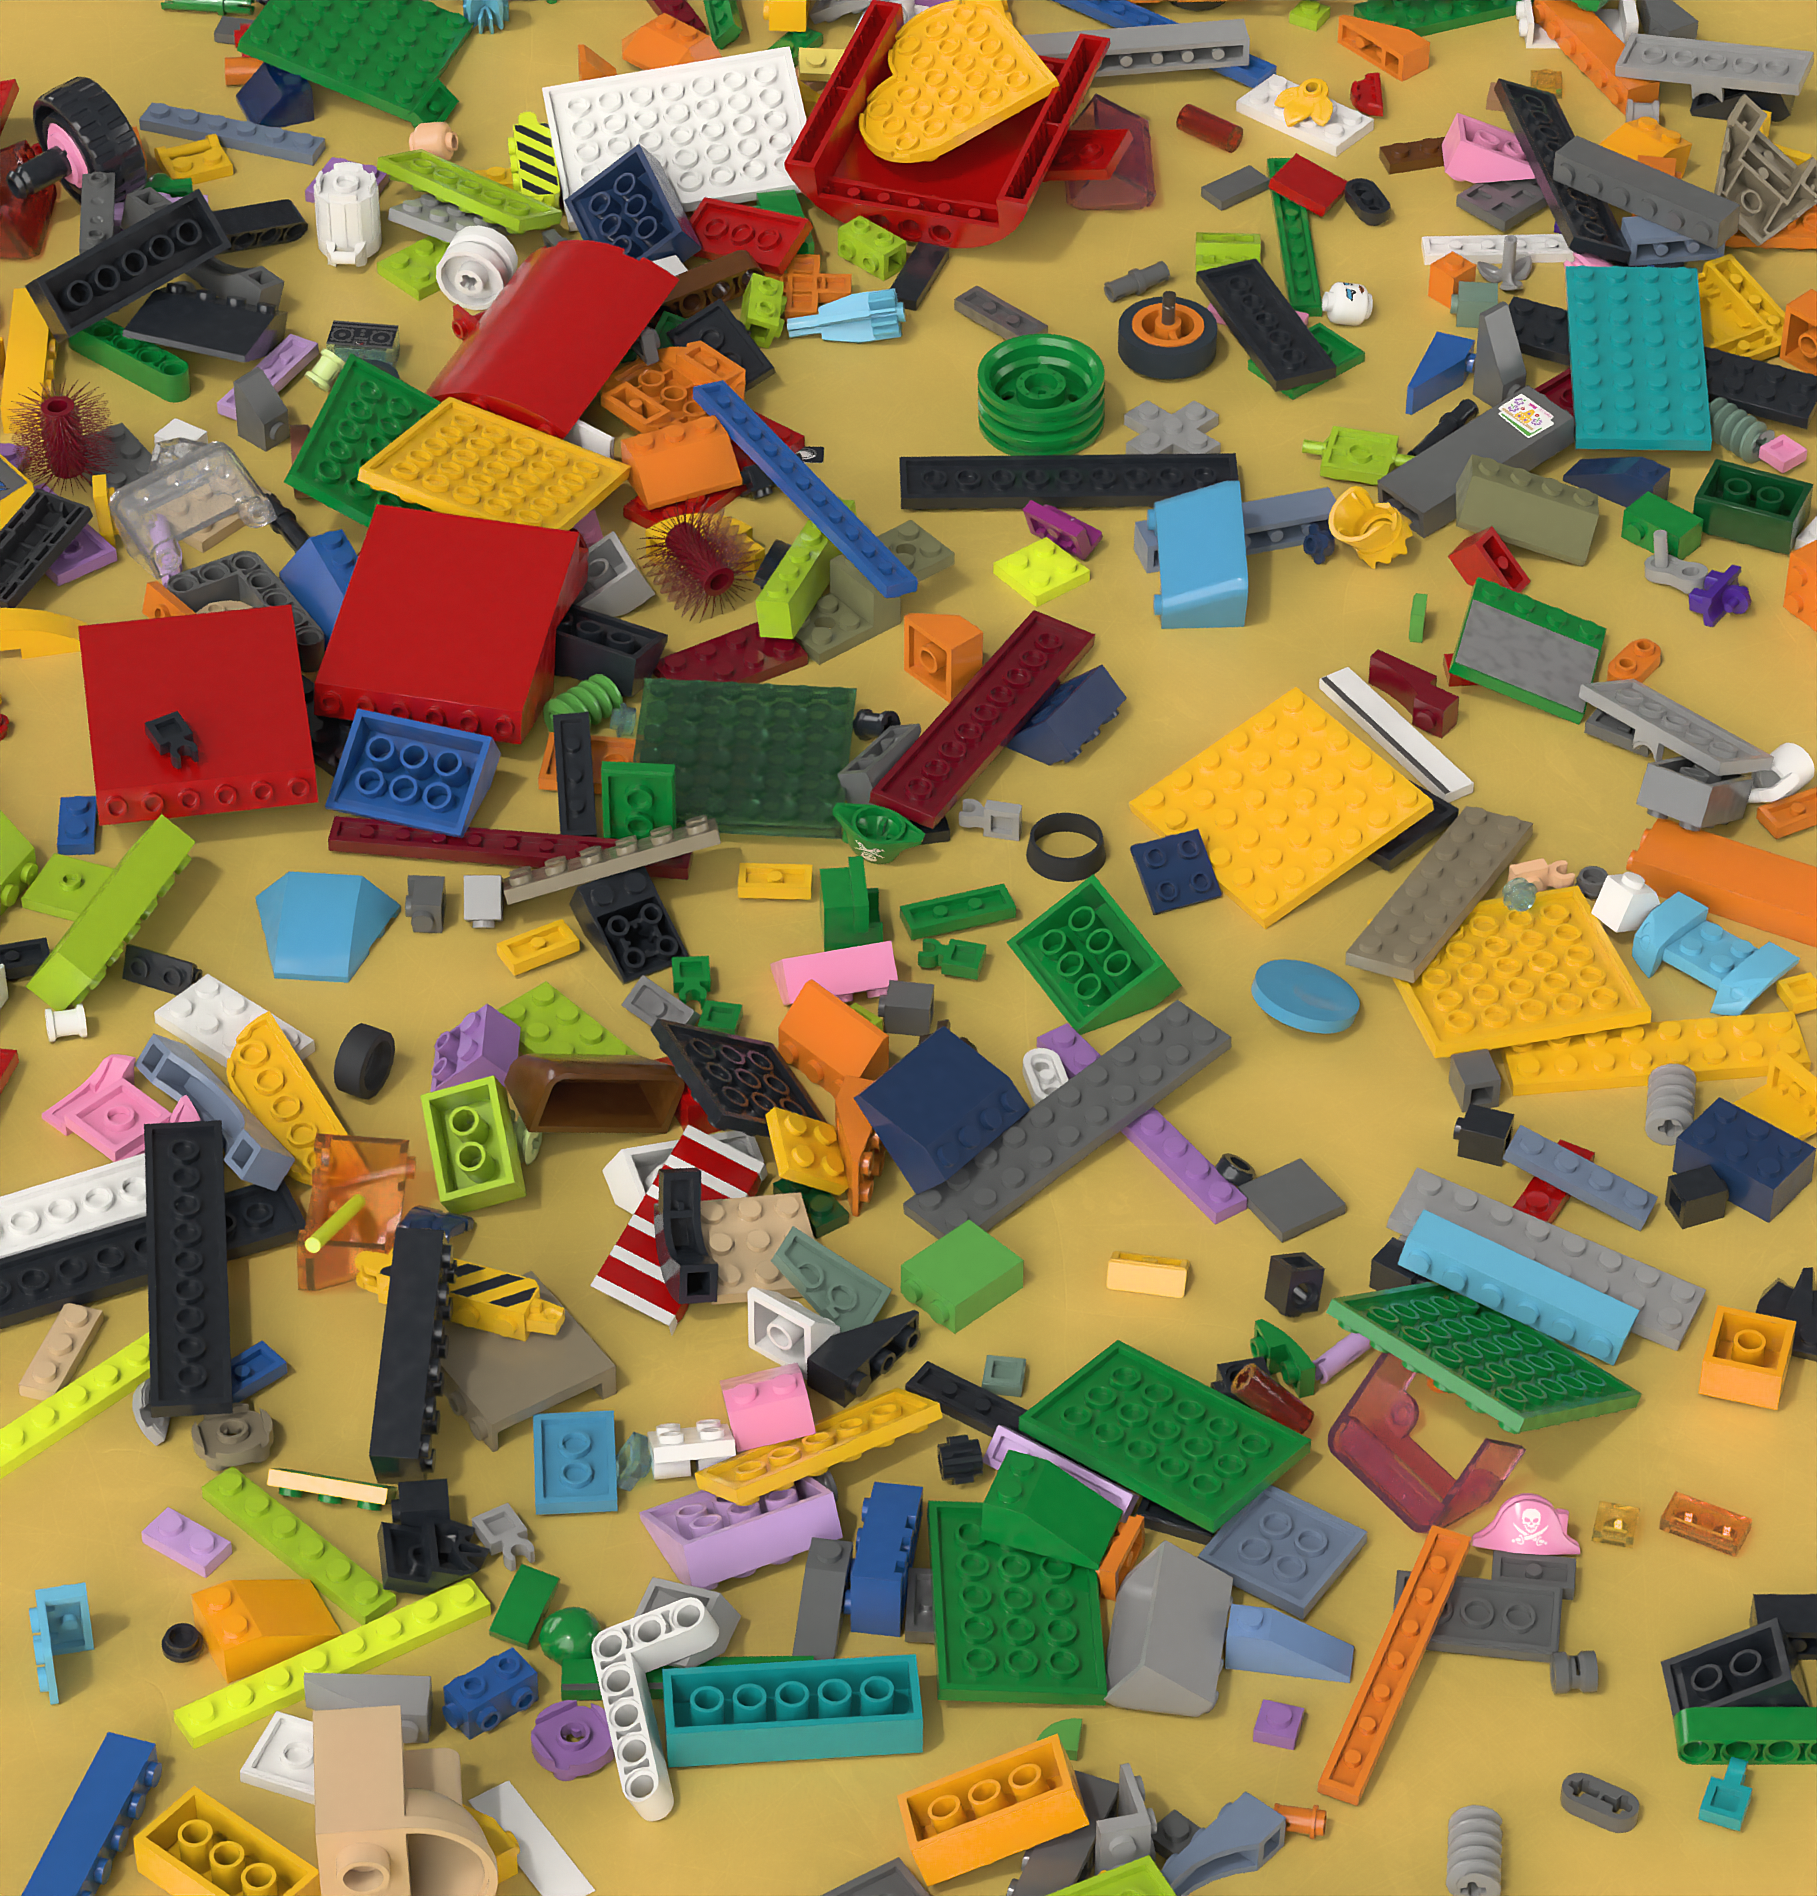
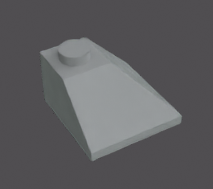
(664, 1592)

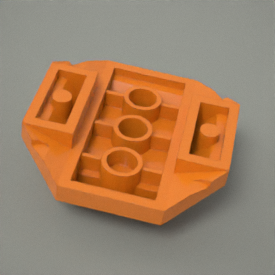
(662, 392)

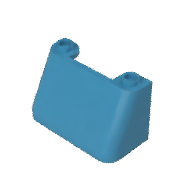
(1201, 558)

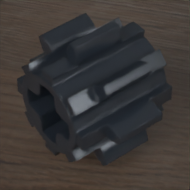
(960, 1459)

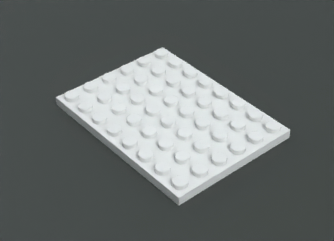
(709, 123)

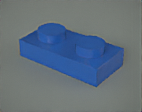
(77, 825)
(255, 1370)

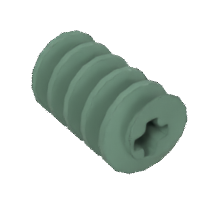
(1738, 430)

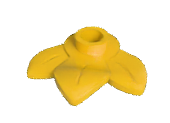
(1301, 102)

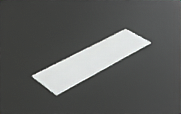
(540, 1853)

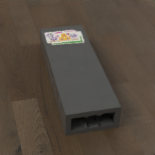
(1514, 433)

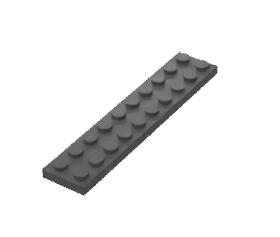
(1072, 1121)

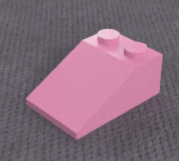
(1483, 153)
(767, 1407)

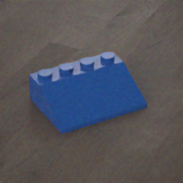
(413, 773)

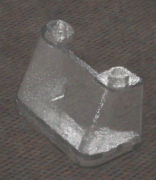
(183, 500)

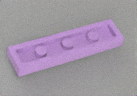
(279, 367)
(1006, 1439)

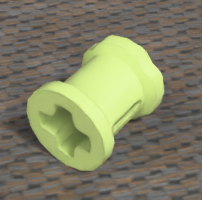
(325, 370)

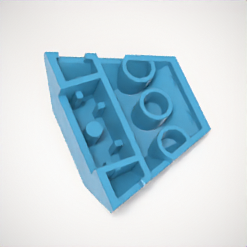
(322, 924)

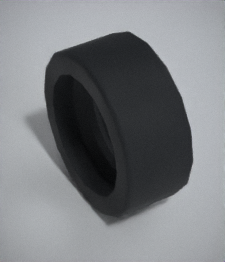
(364, 1061)

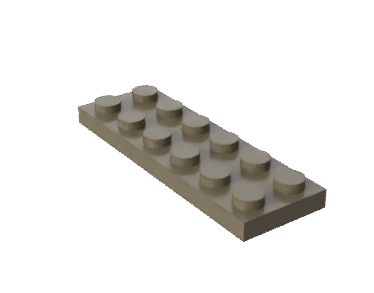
(600, 863)

